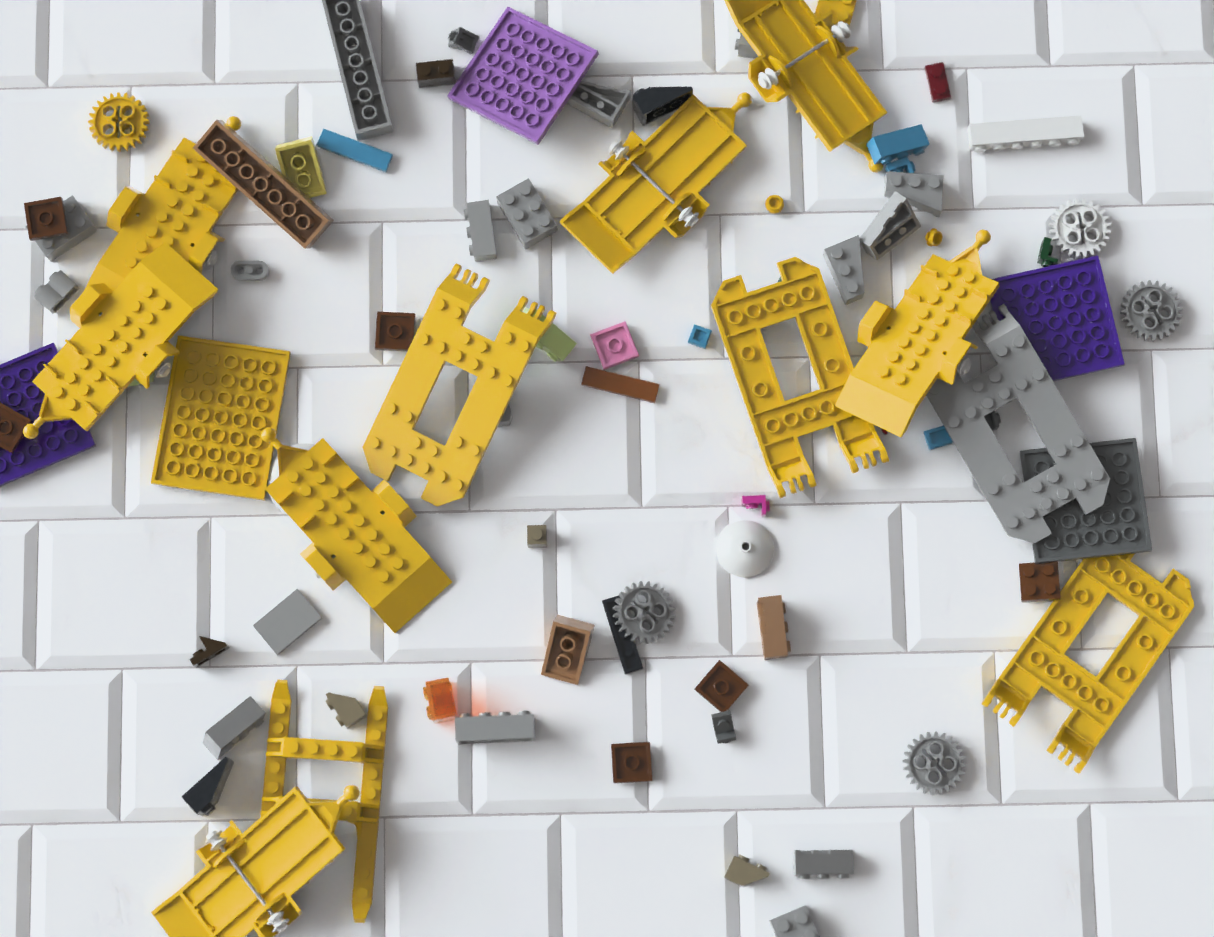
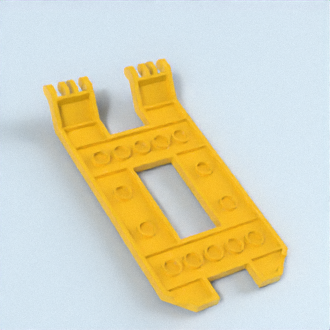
(498, 372)
(773, 419)
(1093, 698)

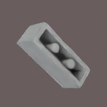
(480, 230)

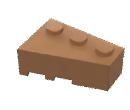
(773, 627)

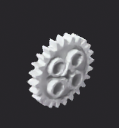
(1097, 227)

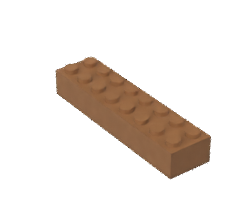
(263, 184)

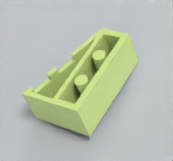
(554, 341)

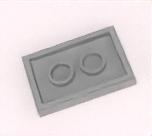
(287, 621)

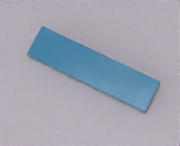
(354, 150)

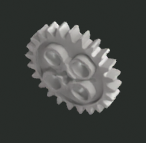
(1136, 319)
(634, 626)
(921, 774)

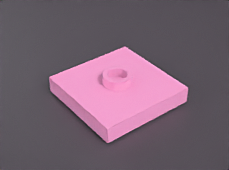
(614, 345)

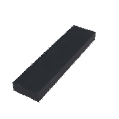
(626, 648)

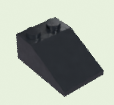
(658, 101)
(207, 791)

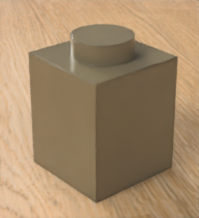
(537, 536)

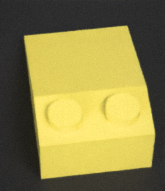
(302, 166)

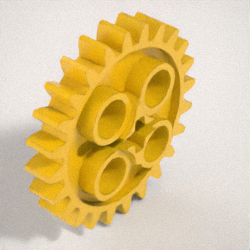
(101, 123)

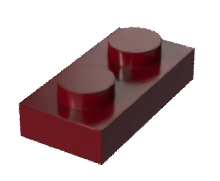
(937, 82)

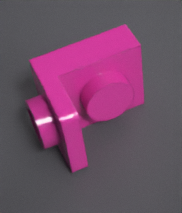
(753, 502)

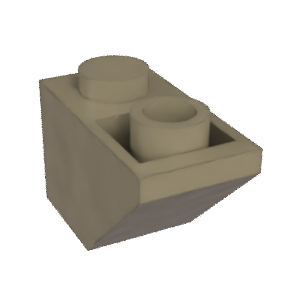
(347, 708)
(743, 872)

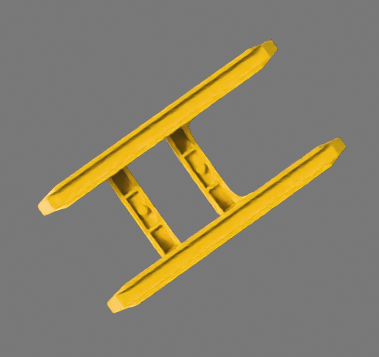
(371, 754)

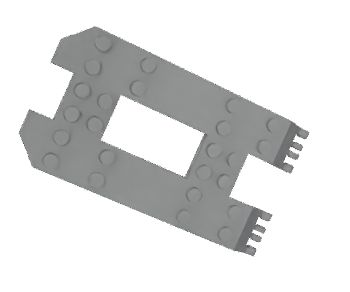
(1020, 377)

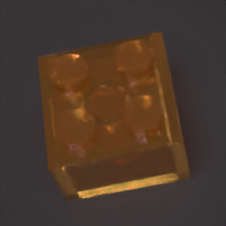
(441, 700)

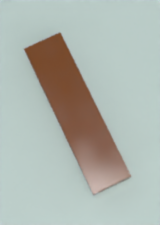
(620, 384)

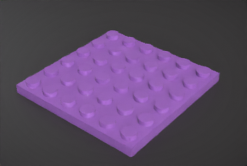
(523, 75)

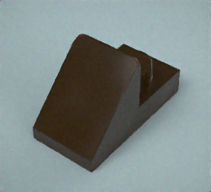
(213, 649)

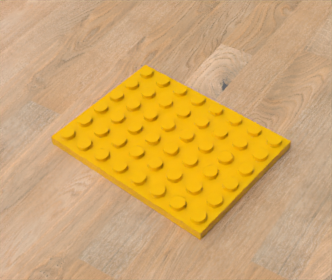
(215, 417)

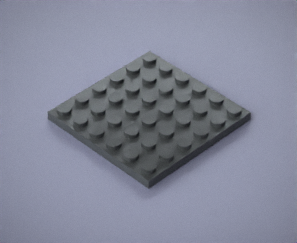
(1110, 530)

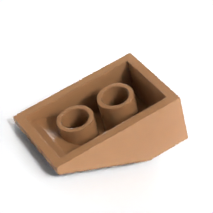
(567, 649)

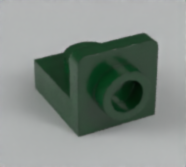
(1045, 251)

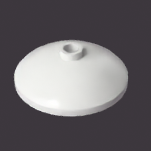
(740, 561)

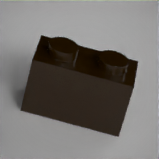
(435, 73)

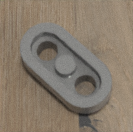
(250, 270)

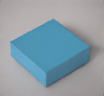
(699, 336)

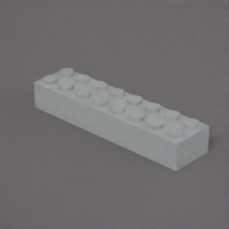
(358, 68)

